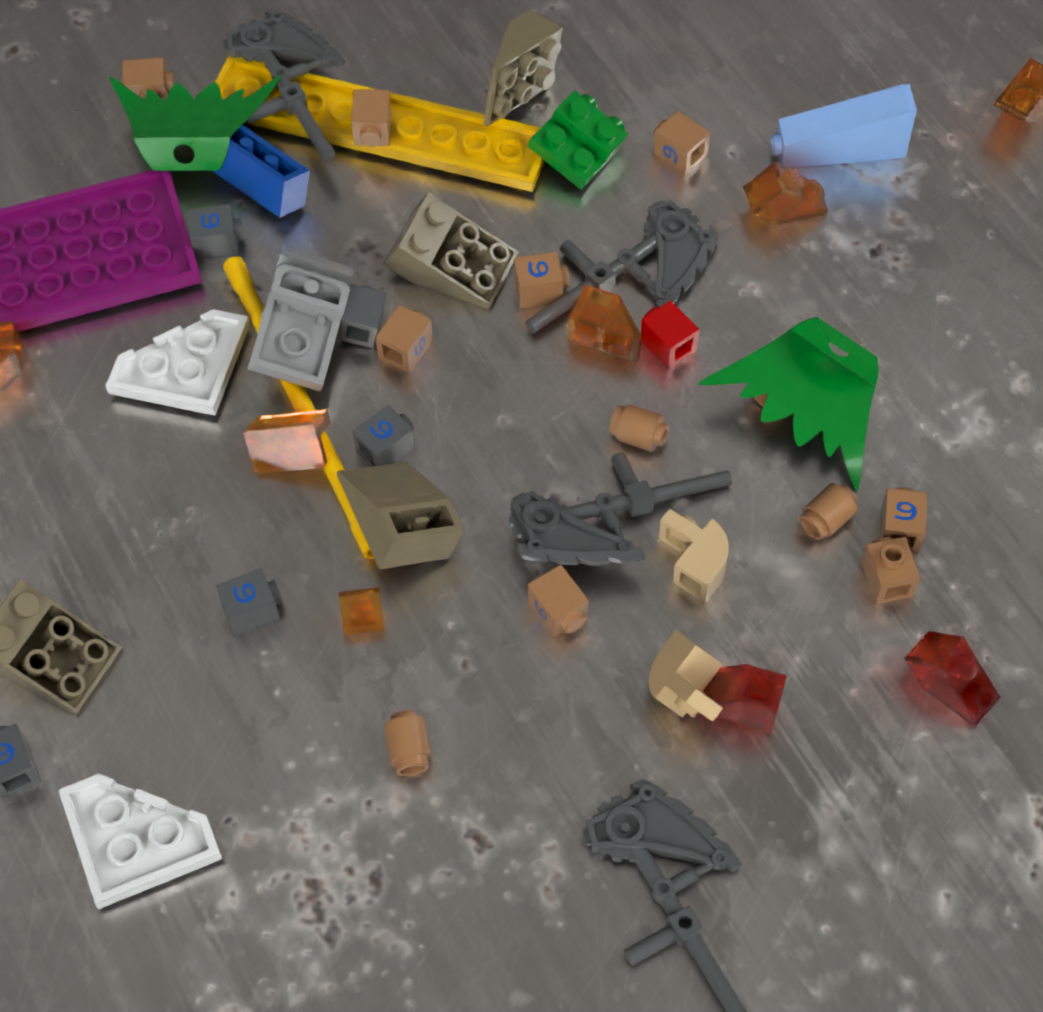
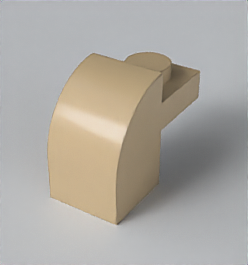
(703, 553)
(681, 676)

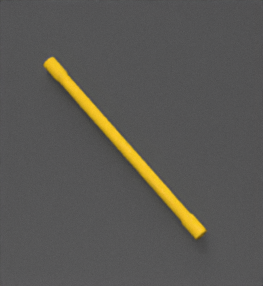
(245, 287)

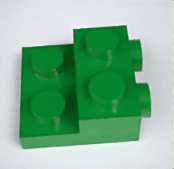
(578, 139)

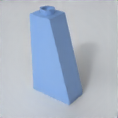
(848, 131)

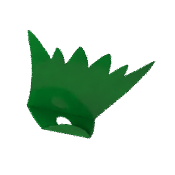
(179, 119)
(813, 384)

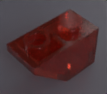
(953, 675)
(747, 695)

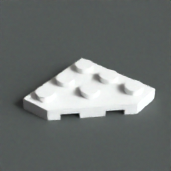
(183, 365)
(133, 838)

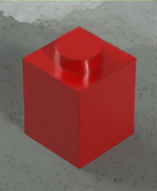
(669, 334)

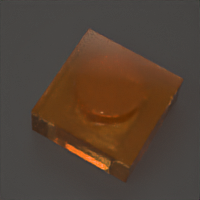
(361, 611)

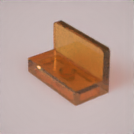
(287, 441)

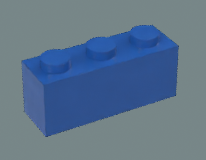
(264, 173)

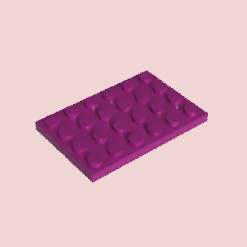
(93, 250)

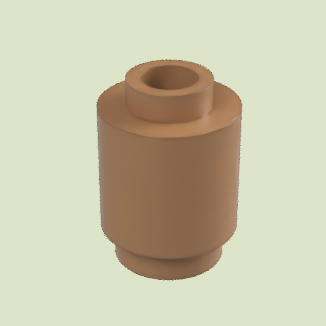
(638, 427)
(828, 511)
(407, 743)

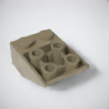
(522, 64)
(450, 254)
(401, 514)
(51, 648)

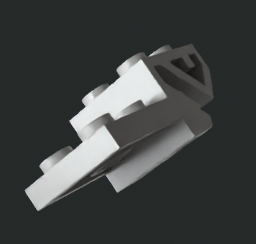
(301, 318)

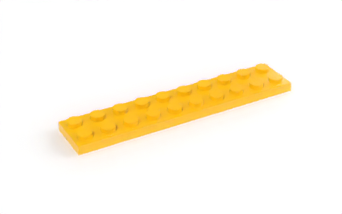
(420, 129)

